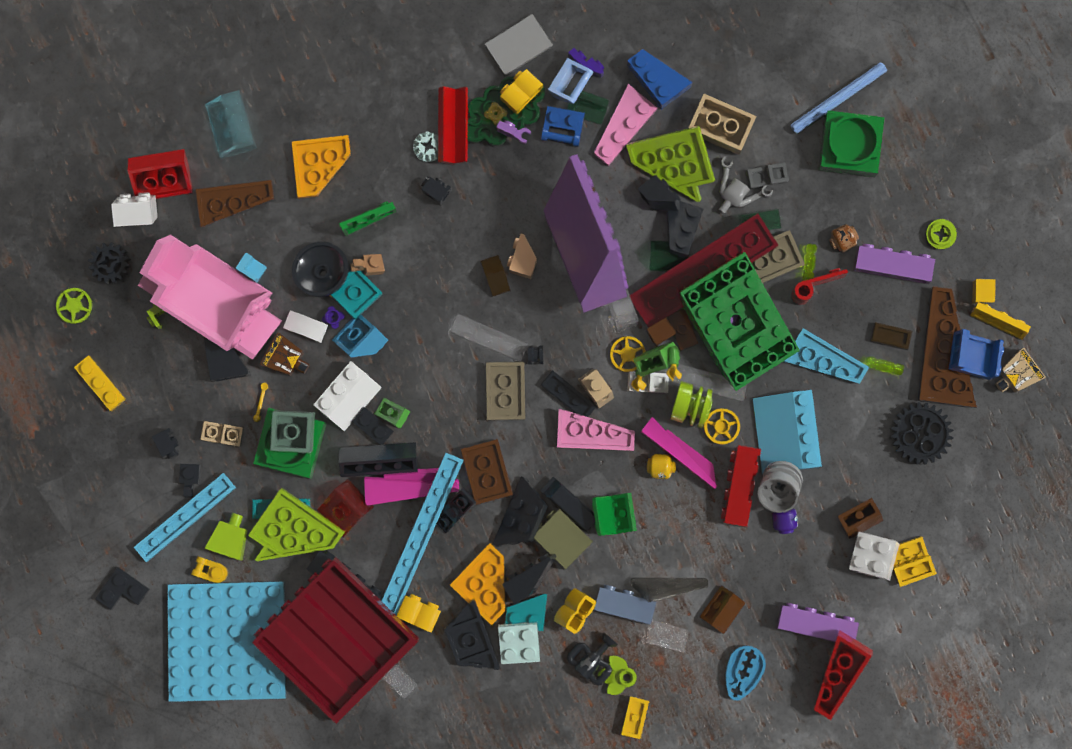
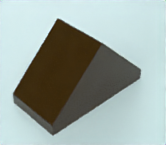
(495, 276)

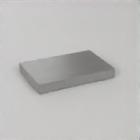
(518, 45)

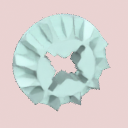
(419, 149)

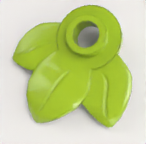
(615, 680)

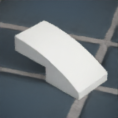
(305, 326)
(654, 382)

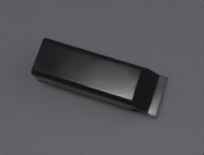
(569, 503)

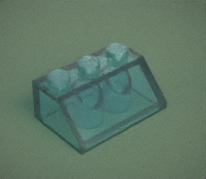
(230, 124)

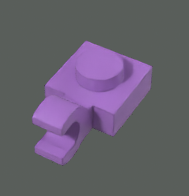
(508, 129)

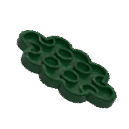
(483, 128)

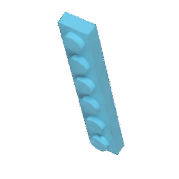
(185, 517)

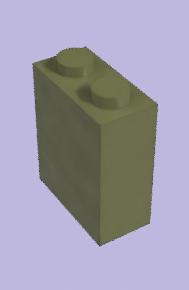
(562, 538)

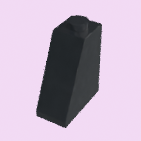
(224, 364)

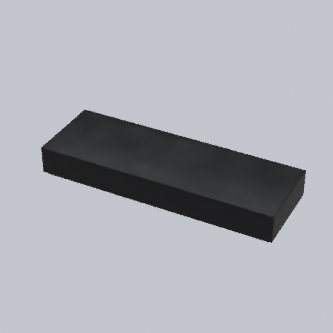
(568, 395)

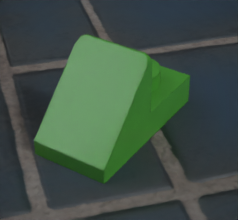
(392, 413)

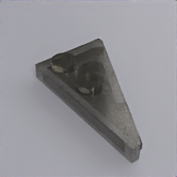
(660, 588)

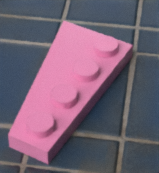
(626, 121)
(590, 433)

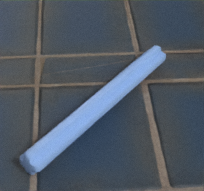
(838, 98)

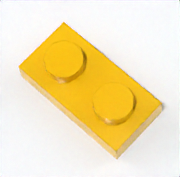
(635, 717)

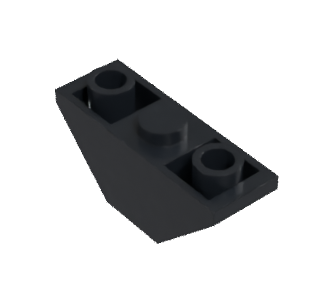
(455, 510)

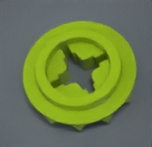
(948, 229)

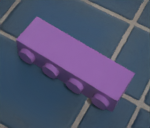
(894, 264)
(814, 624)

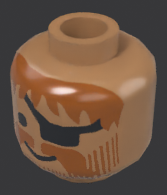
(844, 238)

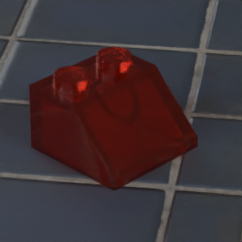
(345, 507)

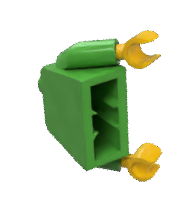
(656, 360)

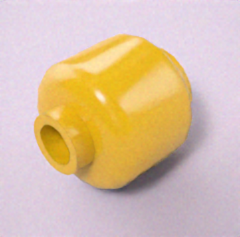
(661, 466)

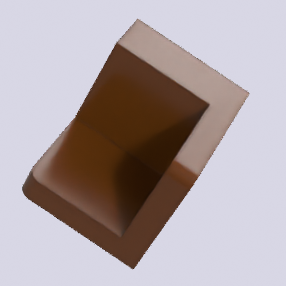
(660, 332)

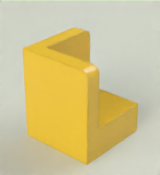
(983, 291)

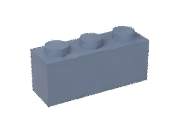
(624, 605)

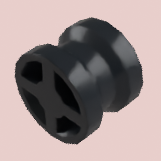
(535, 355)

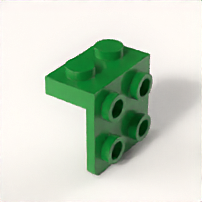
(614, 514)

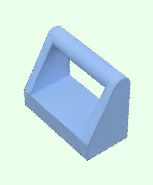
(565, 76)

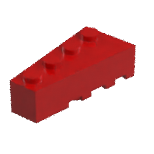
(740, 486)
(843, 670)

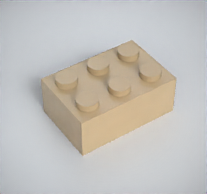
(722, 123)

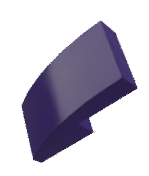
(580, 58)

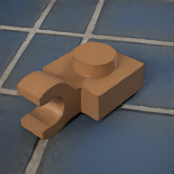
(369, 264)

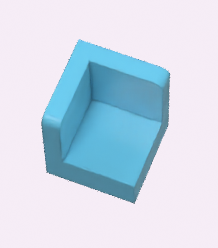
(251, 267)

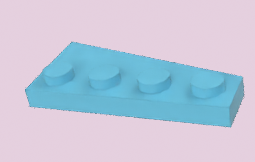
(826, 358)

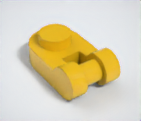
(216, 573)

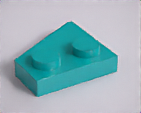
(528, 612)

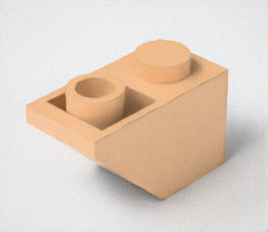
(524, 259)

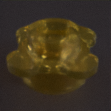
(495, 108)

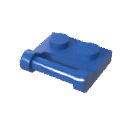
(563, 119)

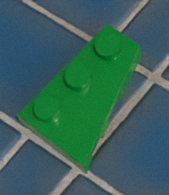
(367, 218)

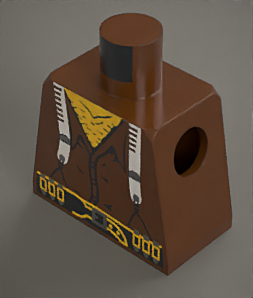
(284, 357)

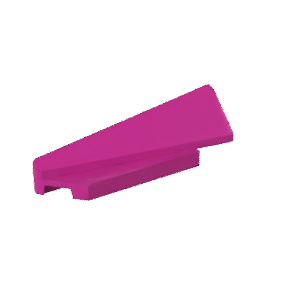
(680, 452)
(401, 486)

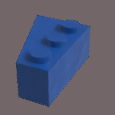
(657, 78)

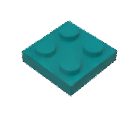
(356, 294)

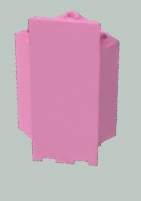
(209, 296)

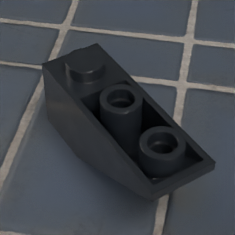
(525, 584)

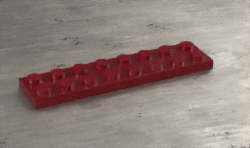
(662, 296)

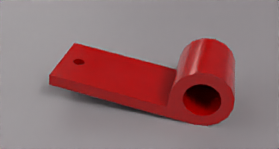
(804, 290)

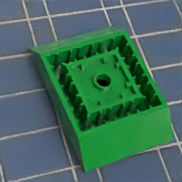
(760, 336)

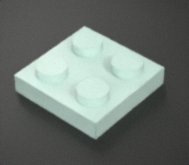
(519, 643)

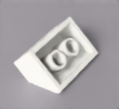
(347, 396)

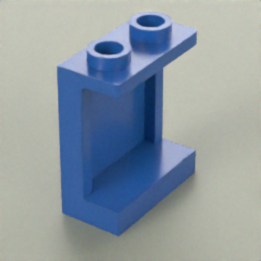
(976, 355)

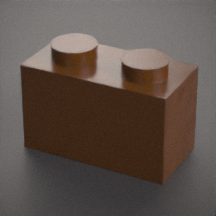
(860, 518)

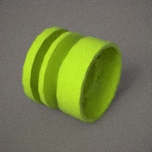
(691, 404)

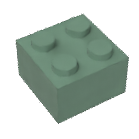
(292, 431)

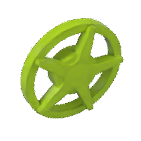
(74, 305)

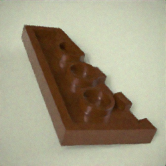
(227, 200)

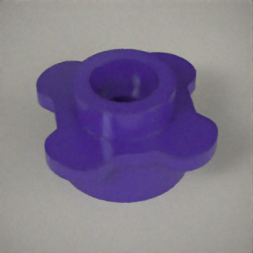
(333, 322)

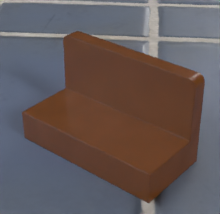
(722, 609)

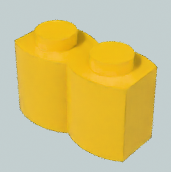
(520, 91)
(574, 611)
(418, 613)

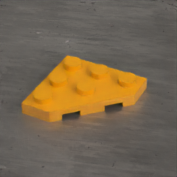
(318, 162)
(484, 582)

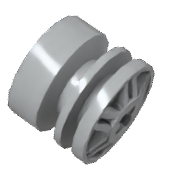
(780, 486)

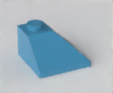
(360, 338)

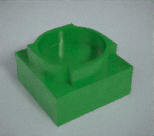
(851, 143)
(294, 463)

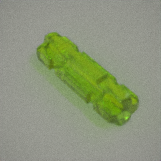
(810, 259)
(884, 365)

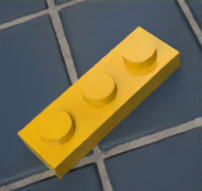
(1000, 320)
(100, 383)

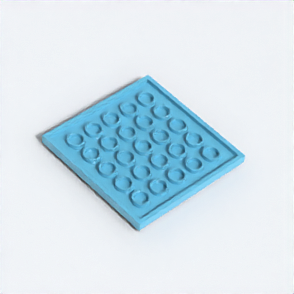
(213, 640)

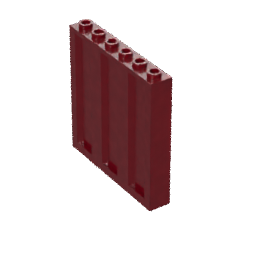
(335, 639)

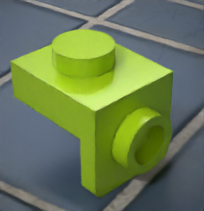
(153, 314)

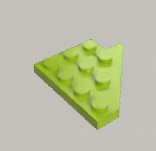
(293, 529)

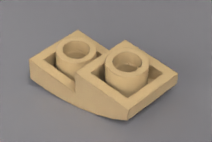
(221, 433)

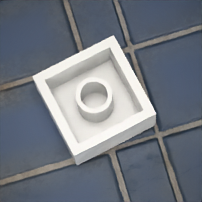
(134, 210)
(874, 556)

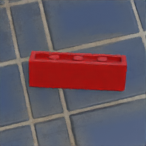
(452, 125)

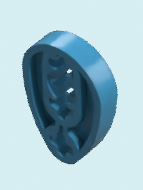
(734, 664)

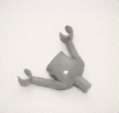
(736, 191)

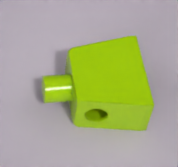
(229, 538)

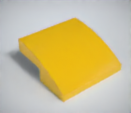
(912, 562)

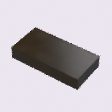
(891, 336)

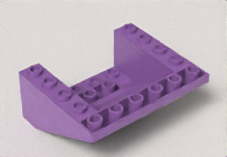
(585, 238)

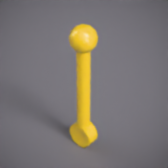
(264, 386)

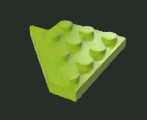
(676, 158)

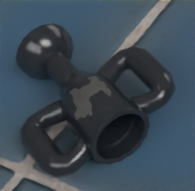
(592, 660)

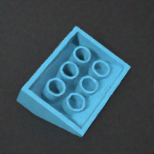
(787, 429)

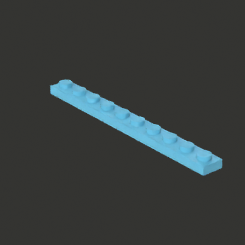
(421, 532)

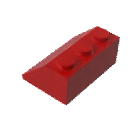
(160, 174)

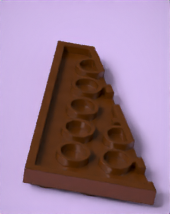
(937, 380)

